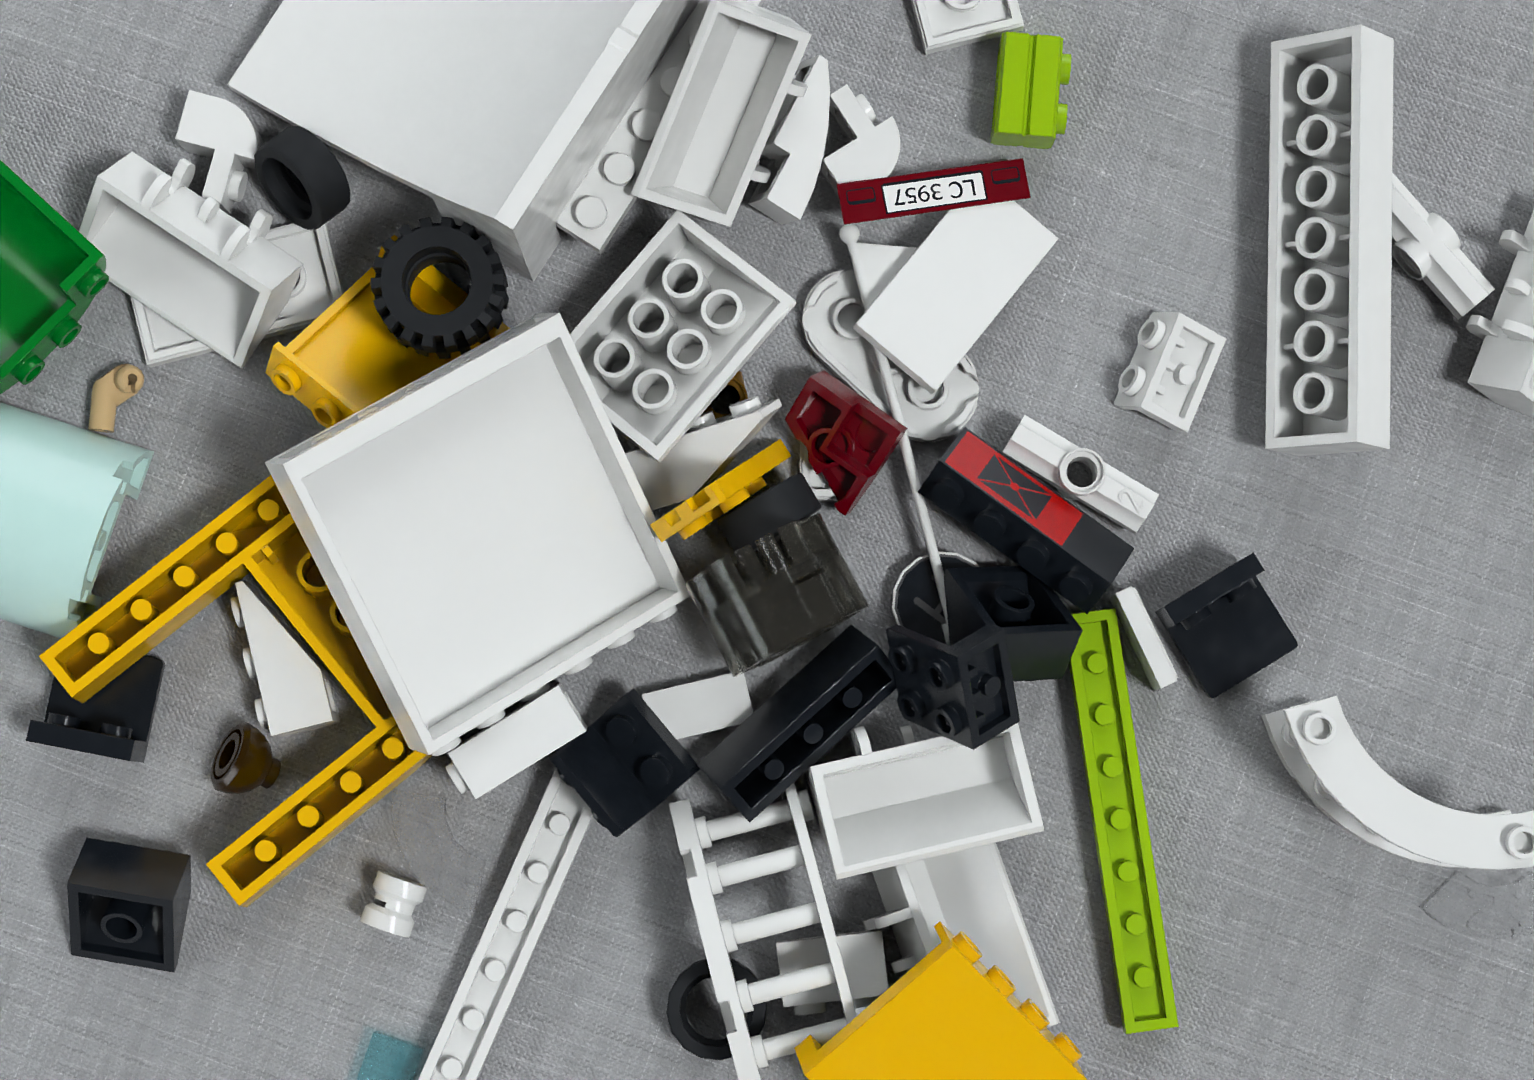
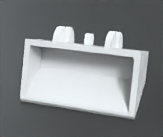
(723, 110)
(189, 256)
(1507, 354)
(921, 799)
(968, 895)

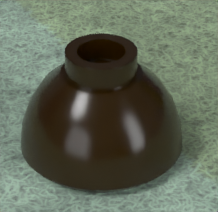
(244, 761)

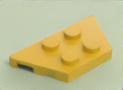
(721, 494)

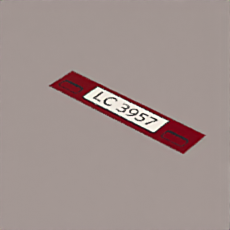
(933, 191)

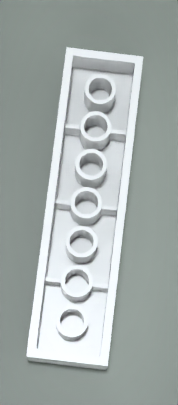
(1330, 243)

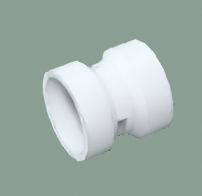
(393, 904)

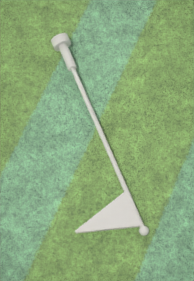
(874, 269)

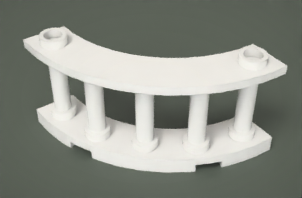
(1377, 809)
(723, 936)

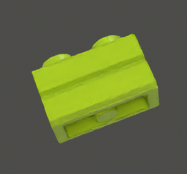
(1028, 90)

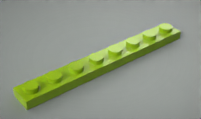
(1121, 826)

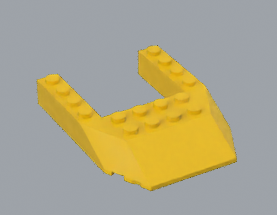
(261, 540)

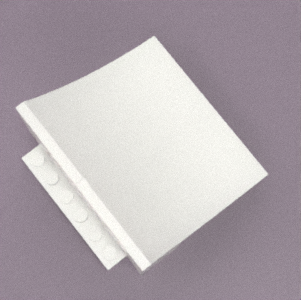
(485, 105)

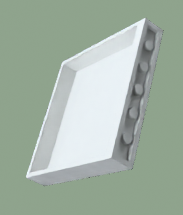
(481, 532)

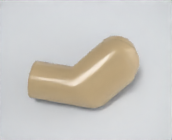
(109, 393)

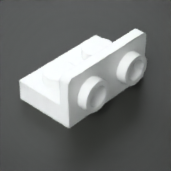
(1170, 369)

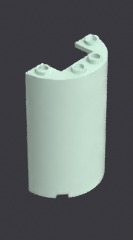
(58, 515)

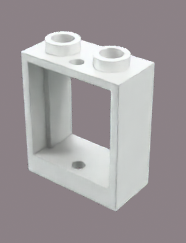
(515, 742)

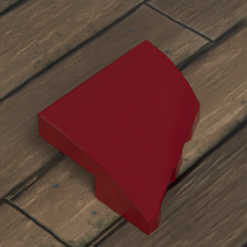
(843, 436)

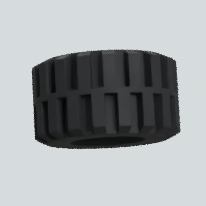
(432, 245)

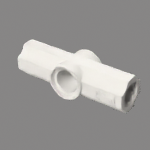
(1431, 252)
(1110, 491)

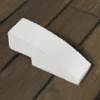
(796, 146)

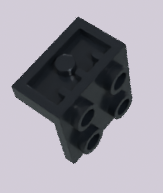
(1227, 627)
(957, 688)
(111, 722)
(624, 764)

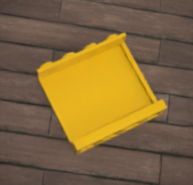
(351, 356)
(945, 1024)

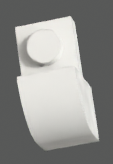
(226, 135)
(871, 149)

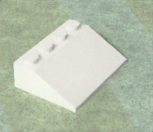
(675, 333)

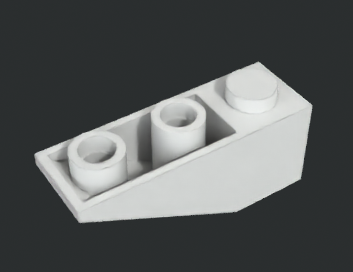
(700, 452)
(290, 678)

